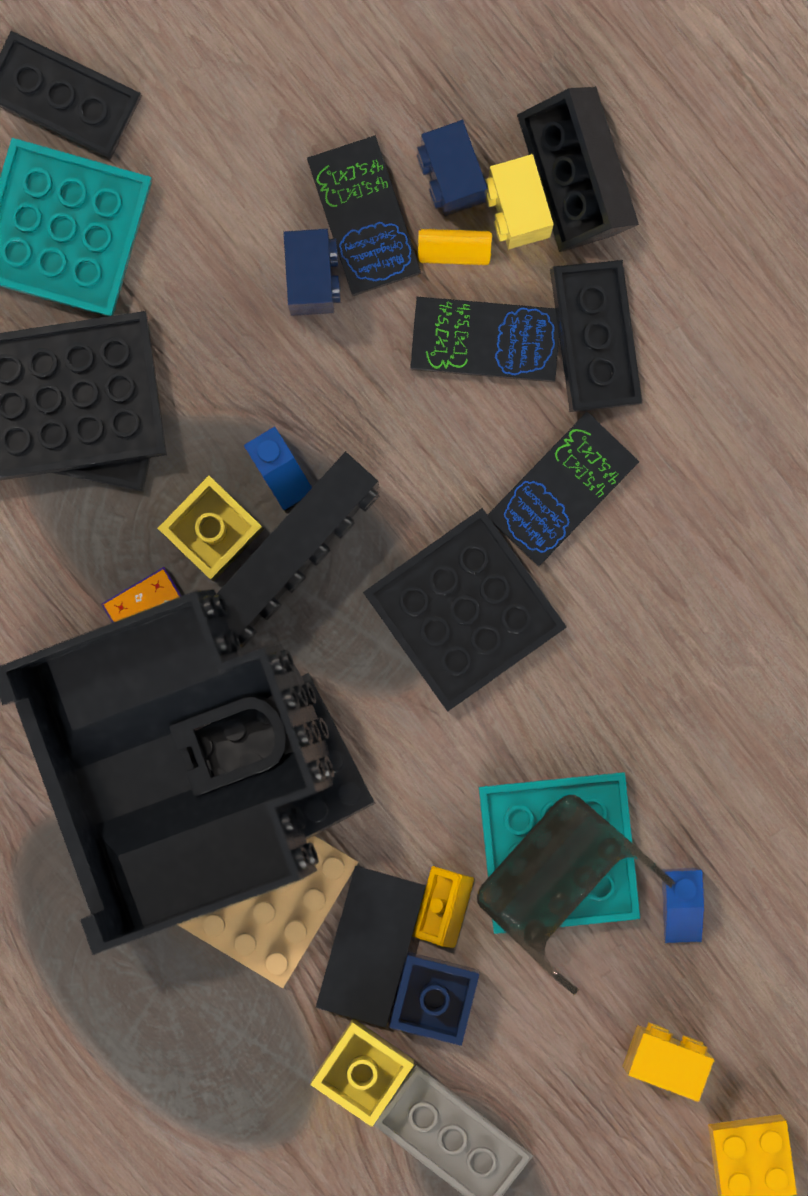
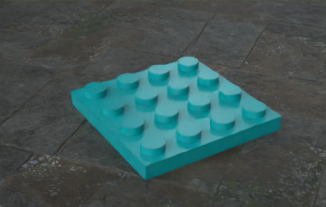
(67, 226)
(515, 808)

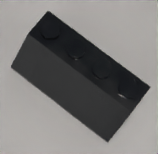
(578, 167)

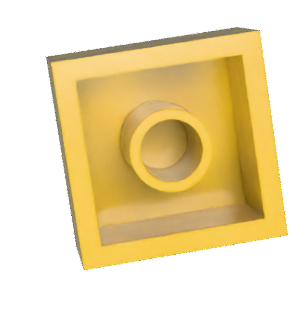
(668, 1061)
(752, 1157)

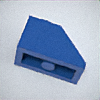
(278, 468)
(683, 905)

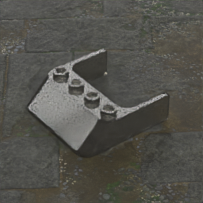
(554, 874)

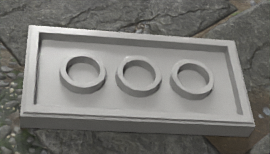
(451, 1137)

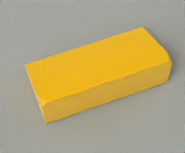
(454, 246)
(443, 907)

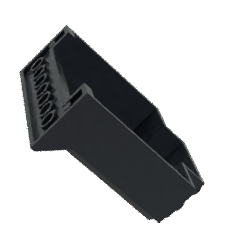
(114, 751)

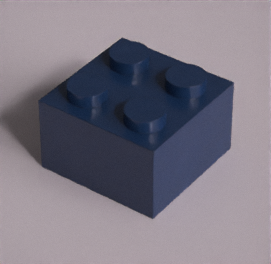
(453, 168)
(309, 272)
(434, 998)

